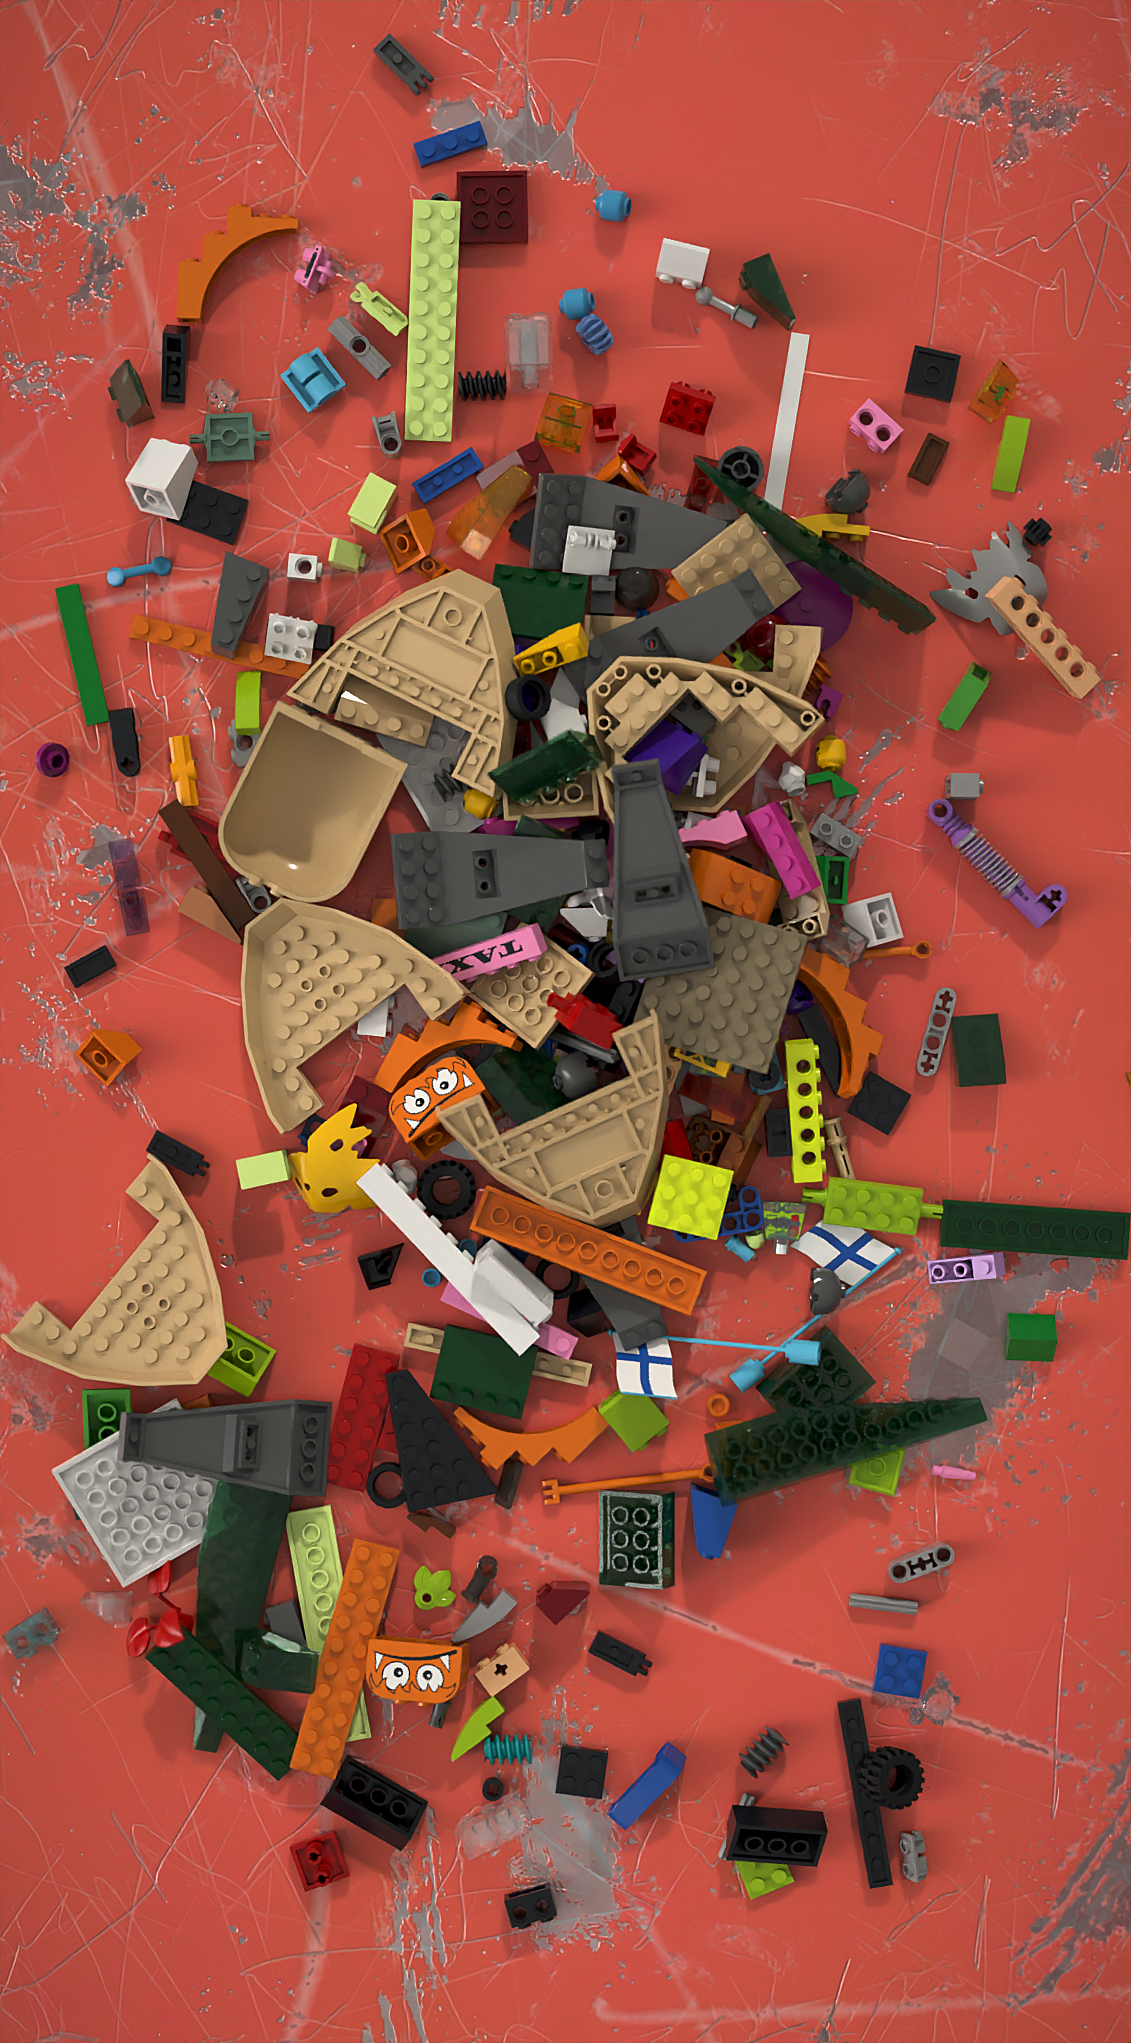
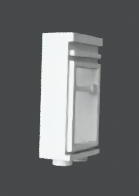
(514, 1282)

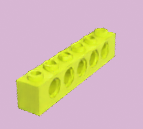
(794, 1052)

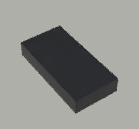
(90, 966)

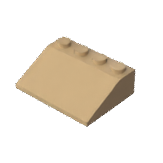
(383, 713)

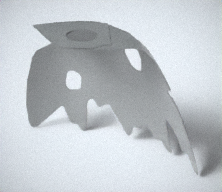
(992, 567)

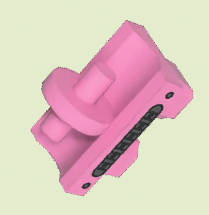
(317, 271)

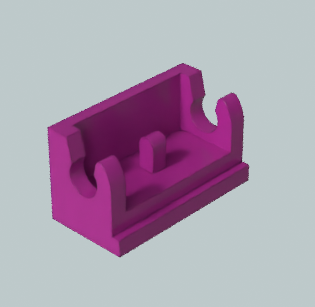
(829, 699)

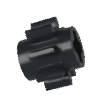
(1037, 532)

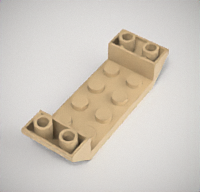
(810, 911)

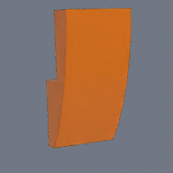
(431, 568)

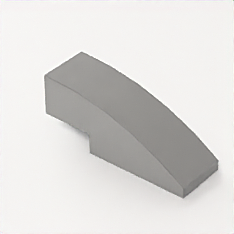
(485, 1615)

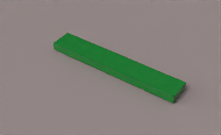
(82, 654)

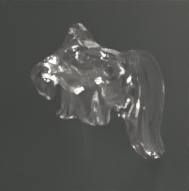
(928, 1705)

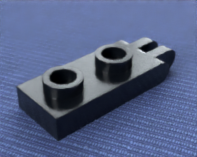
(177, 1154)
(619, 1654)

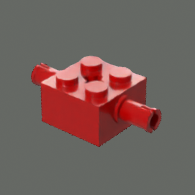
(585, 1018)

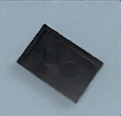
(212, 513)

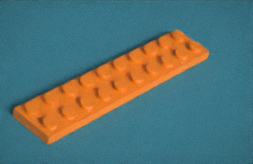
(588, 1250)
(344, 1658)

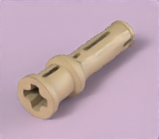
(837, 1140)

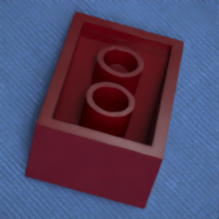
(527, 458)
(371, 1108)

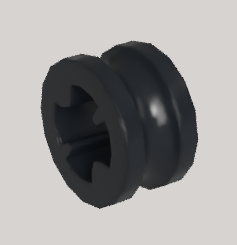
(490, 1797)

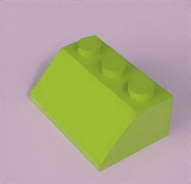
(242, 1361)

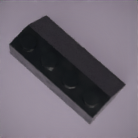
(374, 1803)
(775, 1835)

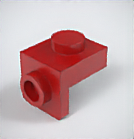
(605, 422)
(636, 454)

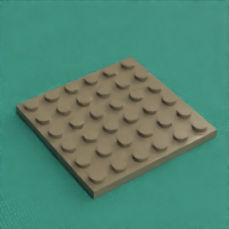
(739, 1004)

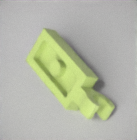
(381, 309)

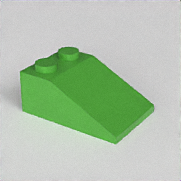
(103, 1412)

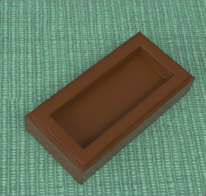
(928, 459)

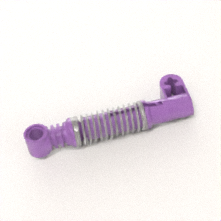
(1010, 884)

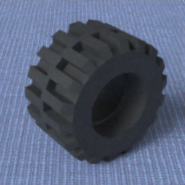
(467, 1186)
(907, 1782)

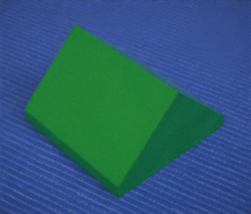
(1031, 1337)

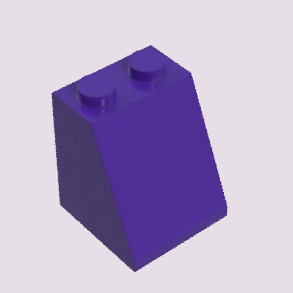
(676, 752)

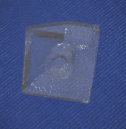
(110, 1606)

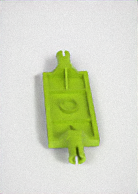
(872, 1205)

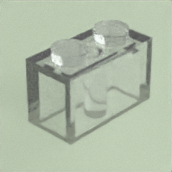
(843, 942)

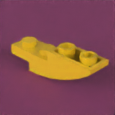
(835, 526)

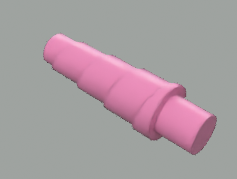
(951, 1472)

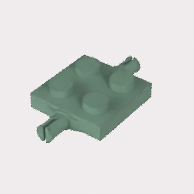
(229, 437)

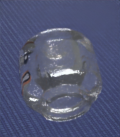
(222, 395)

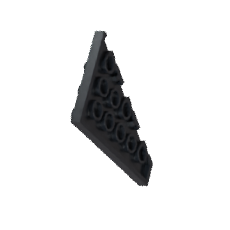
(430, 1454)

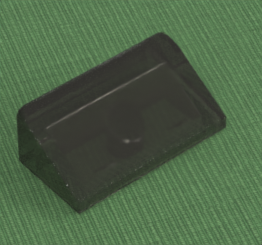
(508, 1482)

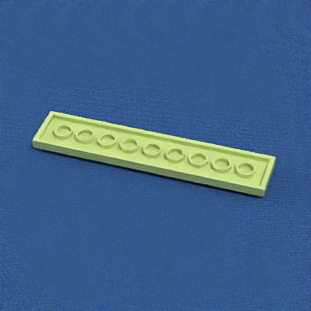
(432, 320)
(318, 1583)

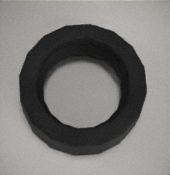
(514, 700)
(595, 959)
(562, 1293)
(371, 1490)

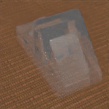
(762, 781)

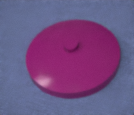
(817, 604)

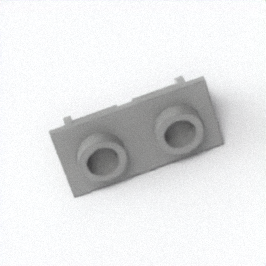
(914, 1867)

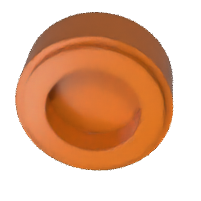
(718, 1404)

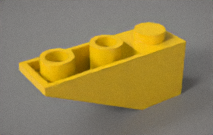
(553, 651)

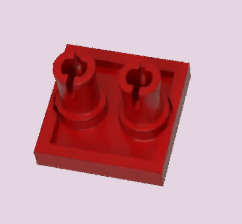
(687, 408)
(319, 1860)

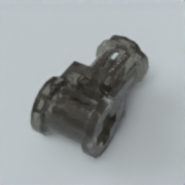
(480, 1579)

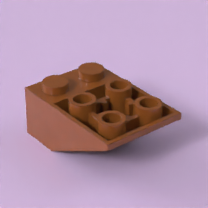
(721, 1147)

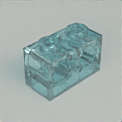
(29, 1629)

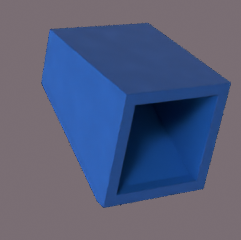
(710, 1521)

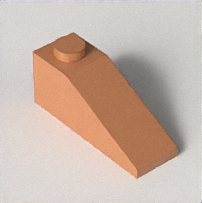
(205, 910)

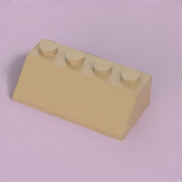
(570, 800)

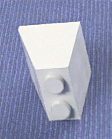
(162, 478)

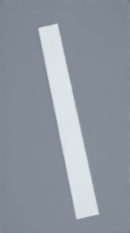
(786, 419)

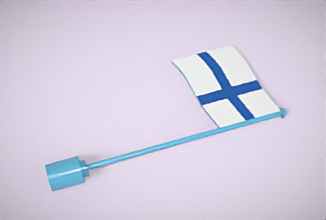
(845, 1251)
(649, 1368)

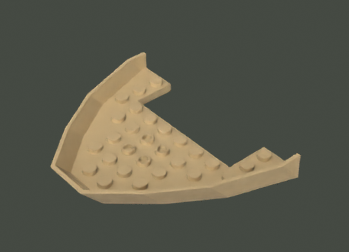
(441, 651)
(740, 741)
(309, 981)
(589, 1155)
(155, 1317)

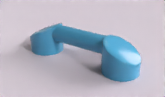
(159, 565)
(433, 1277)

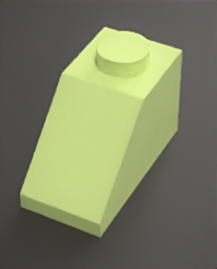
(346, 555)

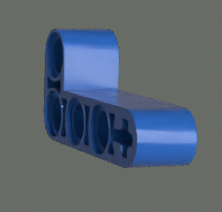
(739, 1215)
(648, 1786)

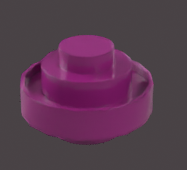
(52, 759)

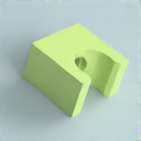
(373, 503)
(263, 1169)

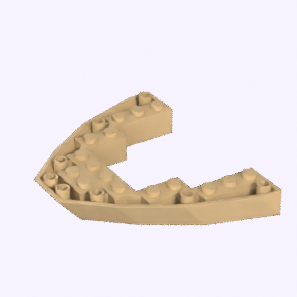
(642, 691)

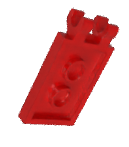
(209, 831)

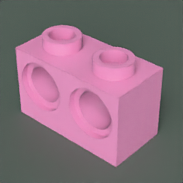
(879, 422)

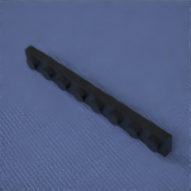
(867, 1813)

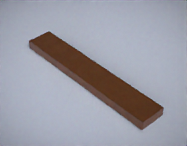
(207, 864)

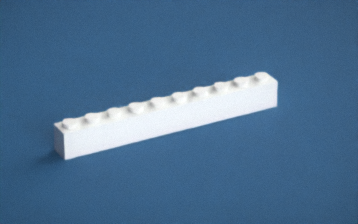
(446, 1257)

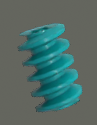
(508, 1749)

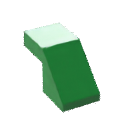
(839, 787)

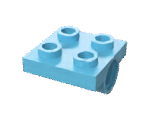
(312, 380)

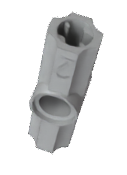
(369, 358)

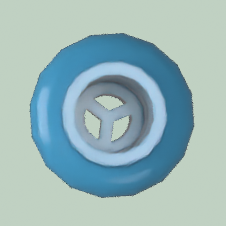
(613, 205)
(577, 303)

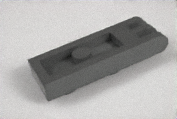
(402, 64)

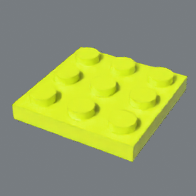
(690, 1197)

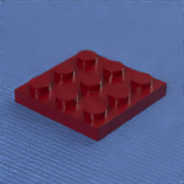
(493, 207)

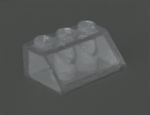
(494, 1825)

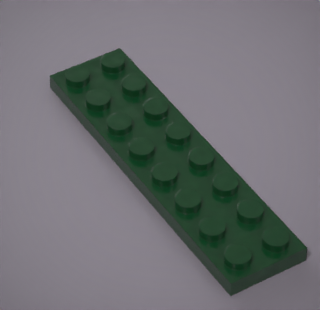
(1035, 1229)
(227, 1702)

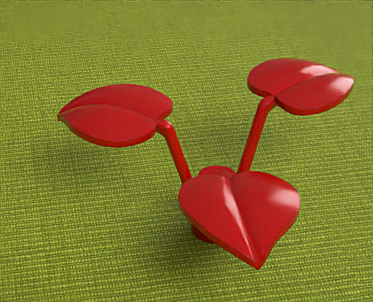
(169, 1628)

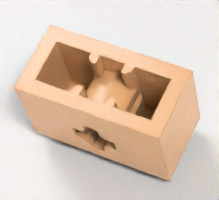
(497, 1680)

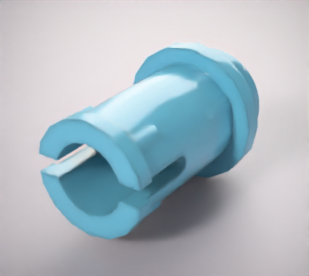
(739, 1248)

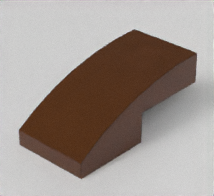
(425, 1520)

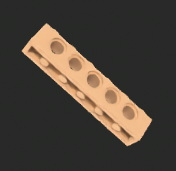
(1001, 599)

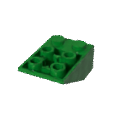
(834, 877)

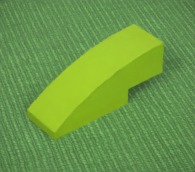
(1010, 454)
(248, 703)
(477, 1725)

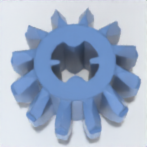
(594, 334)

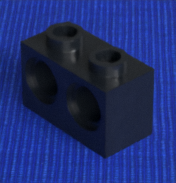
(778, 1132)
(528, 1898)

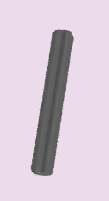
(584, 1045)

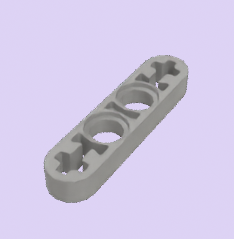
(939, 1032)

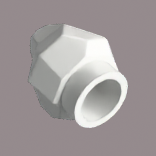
(792, 779)
(405, 1173)

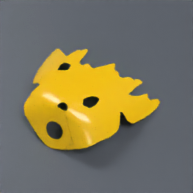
(333, 1169)

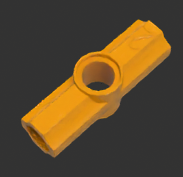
(184, 771)

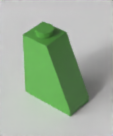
(964, 697)

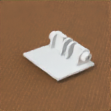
(588, 550)
(290, 638)

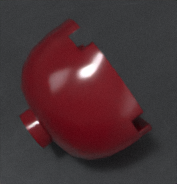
(761, 636)

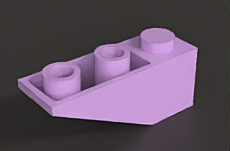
(967, 1268)

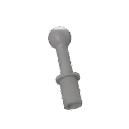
(705, 297)

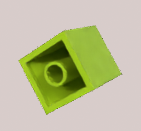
(634, 1418)

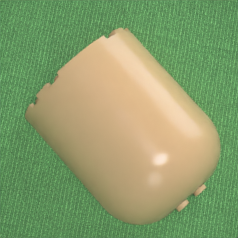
(306, 805)

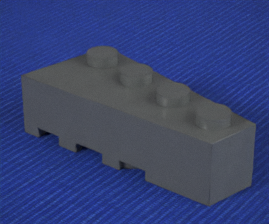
(238, 598)

